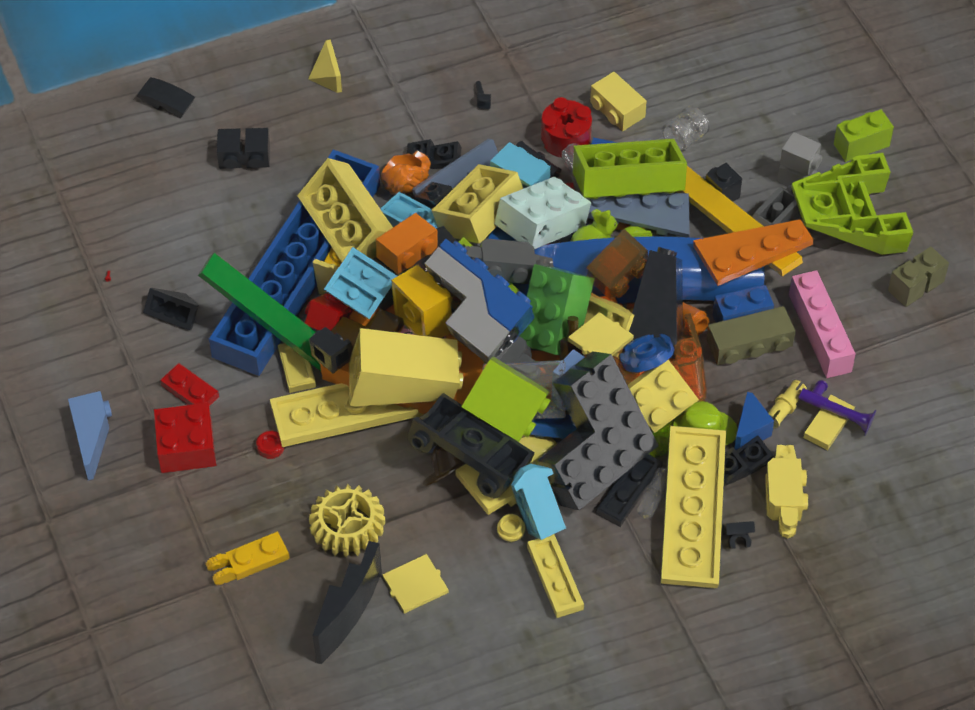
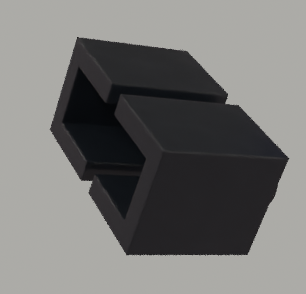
(256, 148)

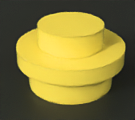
(511, 527)

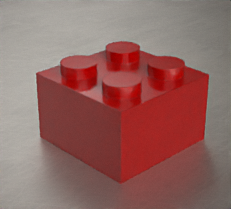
(184, 437)

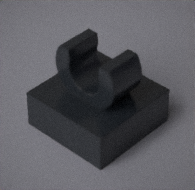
(738, 529)

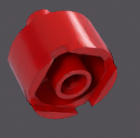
(565, 124)

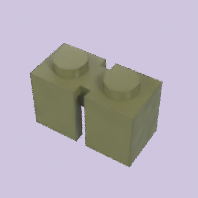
(910, 279)

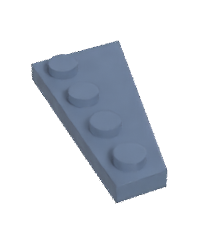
(654, 211)

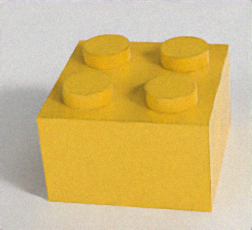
(421, 303)

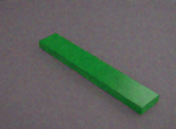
(259, 306)

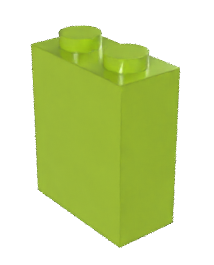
(506, 399)

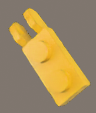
(248, 559)

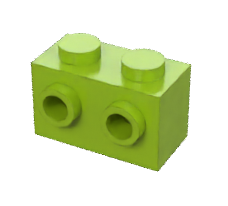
(863, 135)

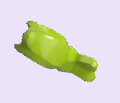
(602, 227)

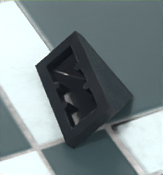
(171, 307)

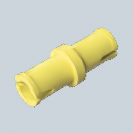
(786, 403)

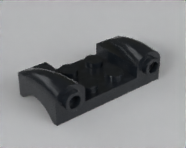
(471, 441)

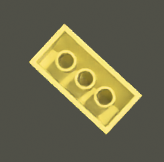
(344, 209)

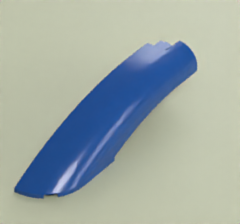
(697, 281)

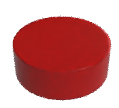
(269, 445)

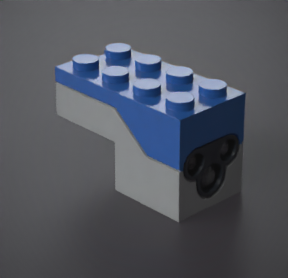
(489, 312)

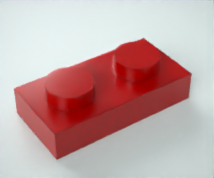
(188, 386)

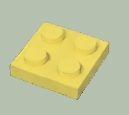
(661, 395)

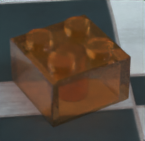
(618, 265)

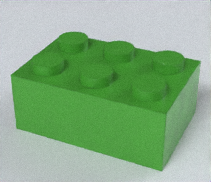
(554, 298)

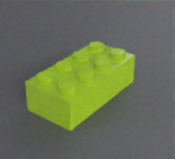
(629, 168)

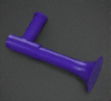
(815, 398)

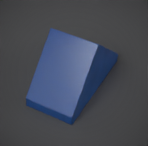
(753, 422)

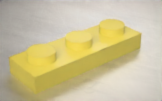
(555, 576)

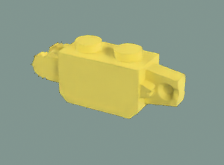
(785, 490)

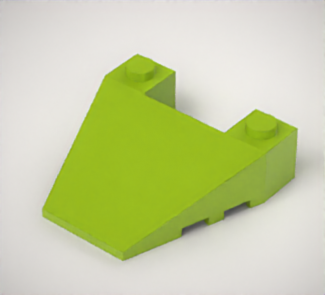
(842, 208)

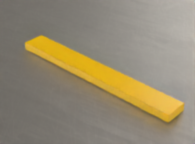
(729, 215)

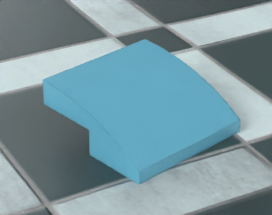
(360, 283)

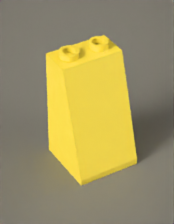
(402, 368)

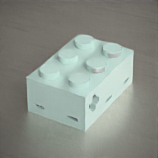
(542, 212)

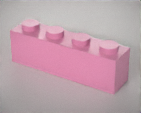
(822, 324)

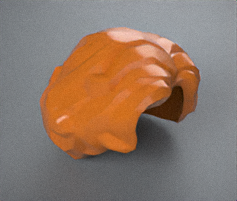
(405, 172)

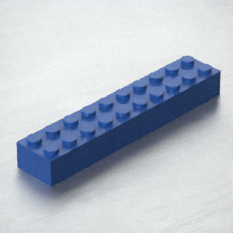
(286, 276)

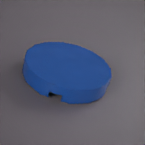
(646, 353)

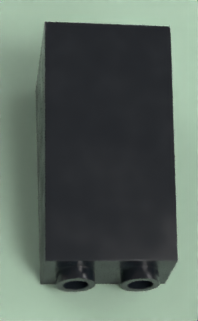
(660, 298)

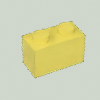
(618, 101)

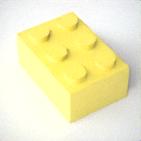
(474, 202)

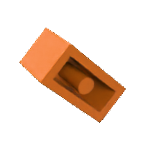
(406, 243)

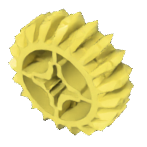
(352, 527)

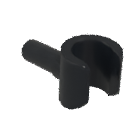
(483, 100)

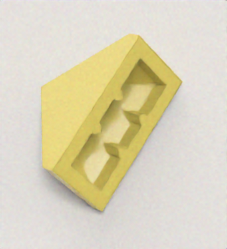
(326, 69)

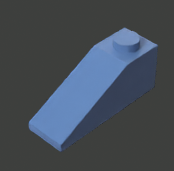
(91, 427)

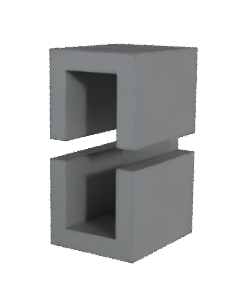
(798, 159)

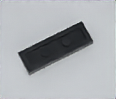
(628, 491)

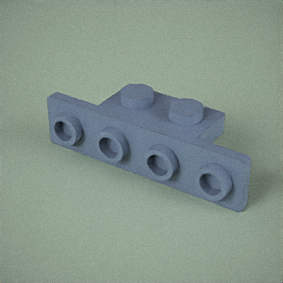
(460, 168)

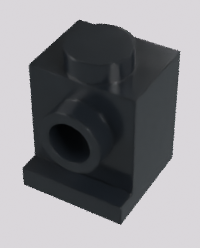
(330, 349)

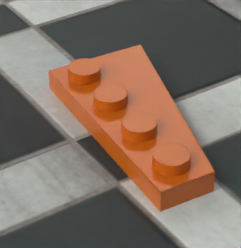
(747, 250)

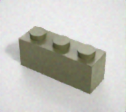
(750, 335)

